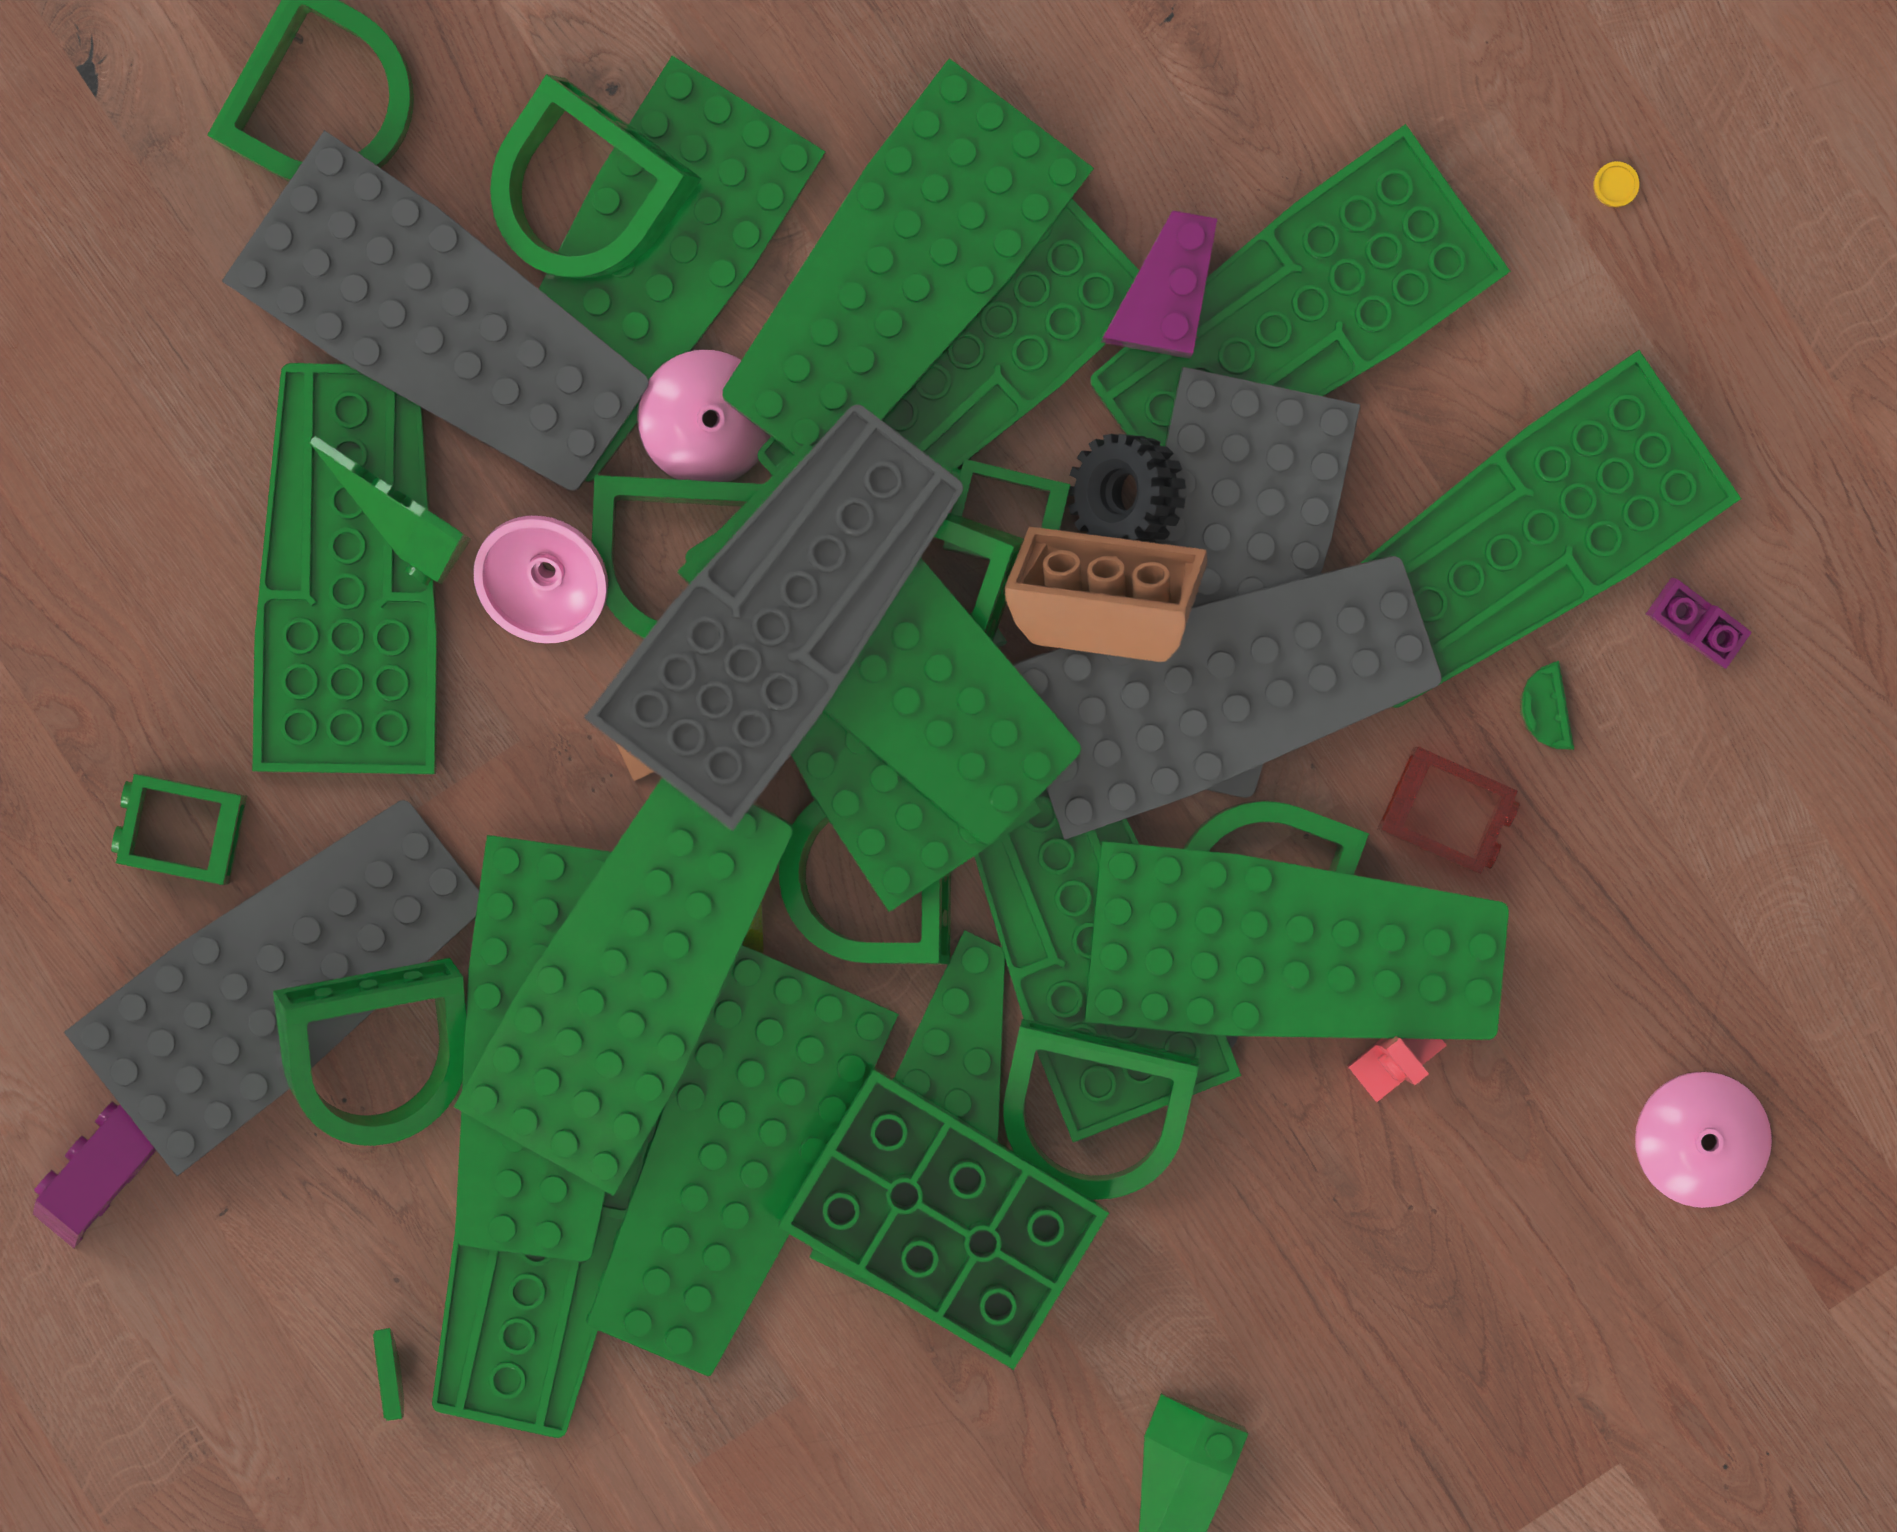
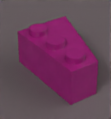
(1168, 292)
(93, 1176)

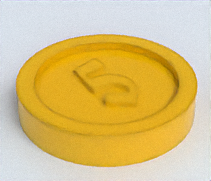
(1616, 184)

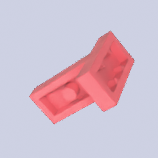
(1392, 1062)

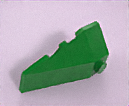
(409, 528)
(1186, 1466)

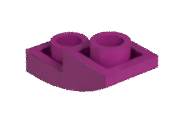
(1698, 623)

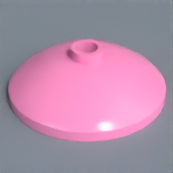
(673, 424)
(526, 595)
(1672, 1132)

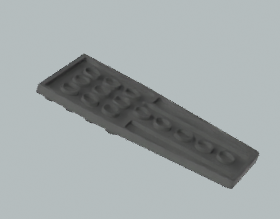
(434, 315)
(1259, 487)
(777, 617)
(1237, 692)
(197, 1031)

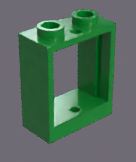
(1054, 507)
(225, 837)

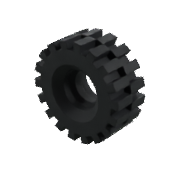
(1101, 483)

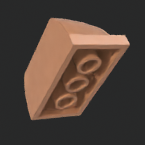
(1103, 593)

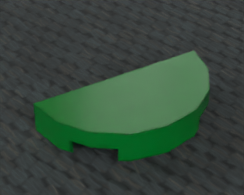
(1545, 708)
(389, 1374)

